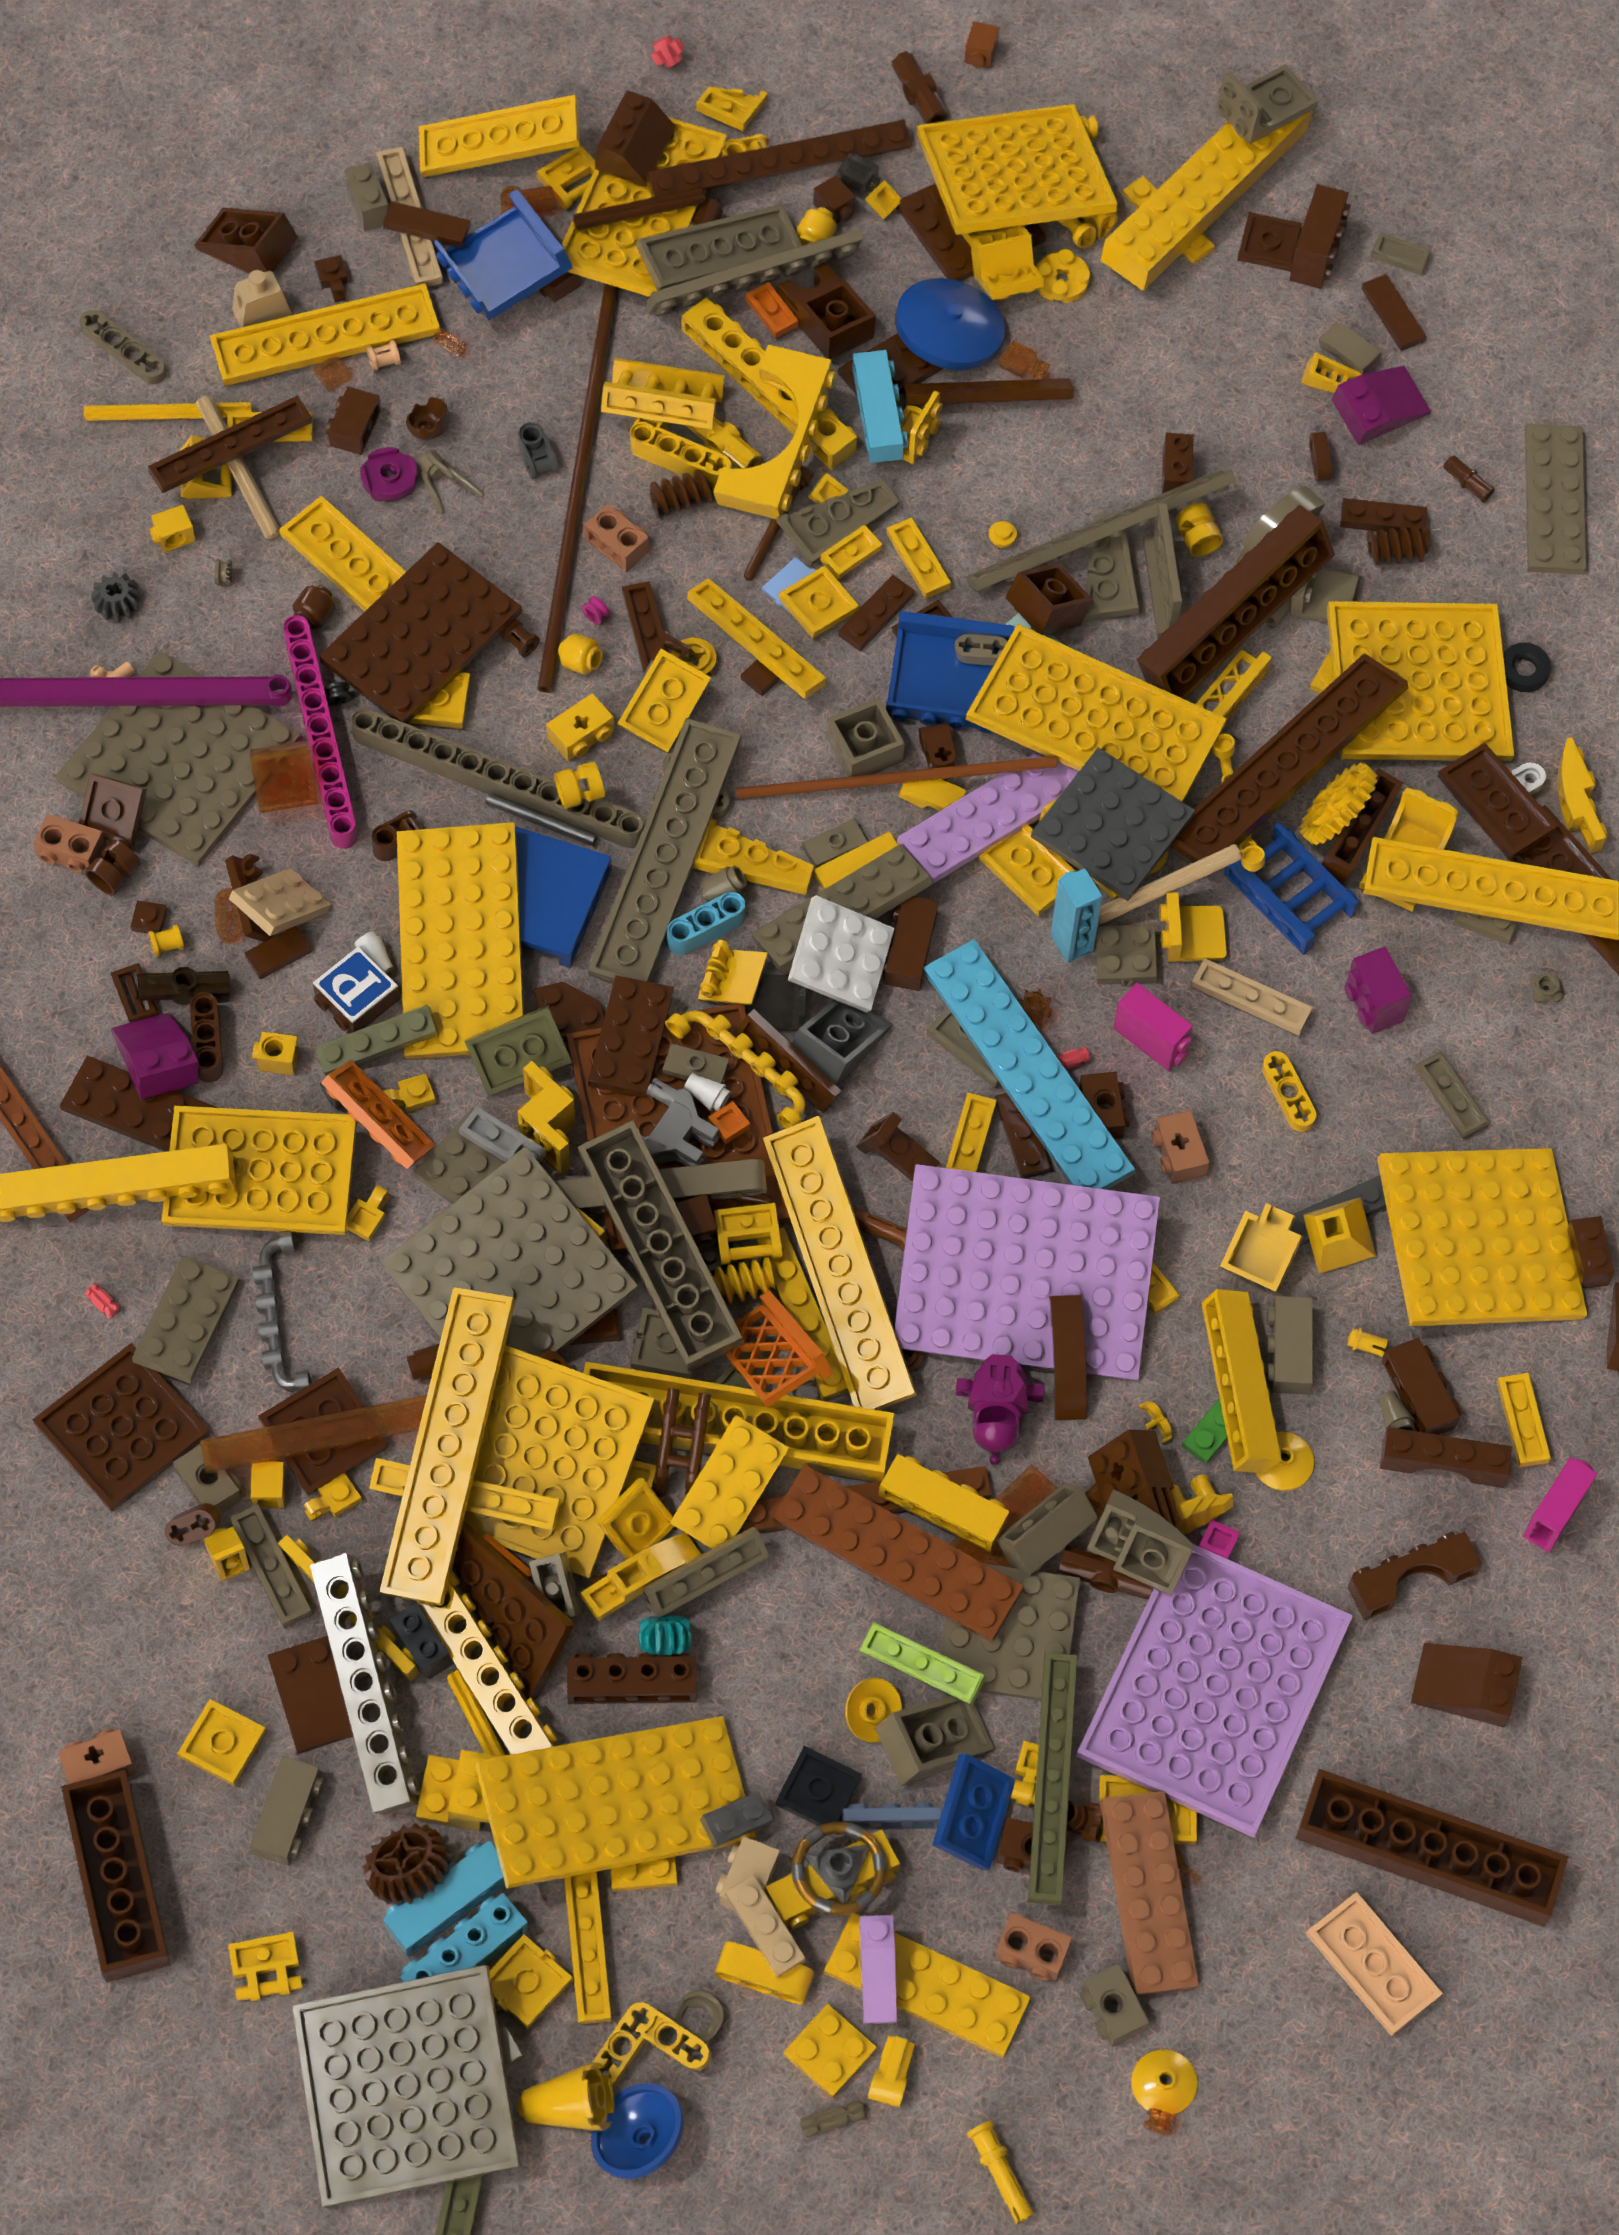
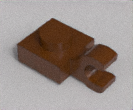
(332, 274)

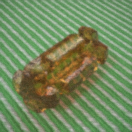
(450, 342)

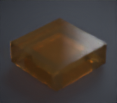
(332, 373)

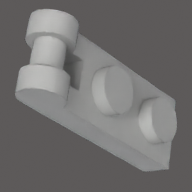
(497, 1136)

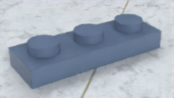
(893, 1816)

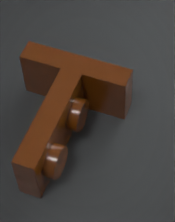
(895, 1146)

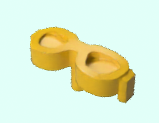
(1158, 1419)

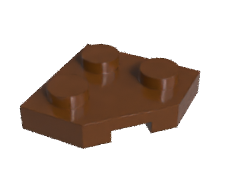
(570, 1007)

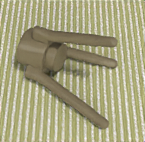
(435, 467)

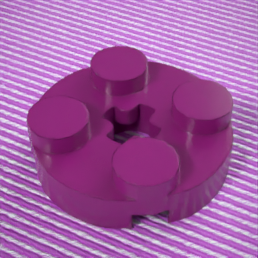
(389, 488)

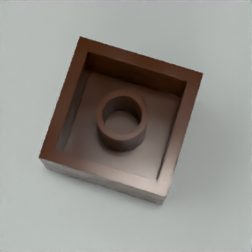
(1049, 599)

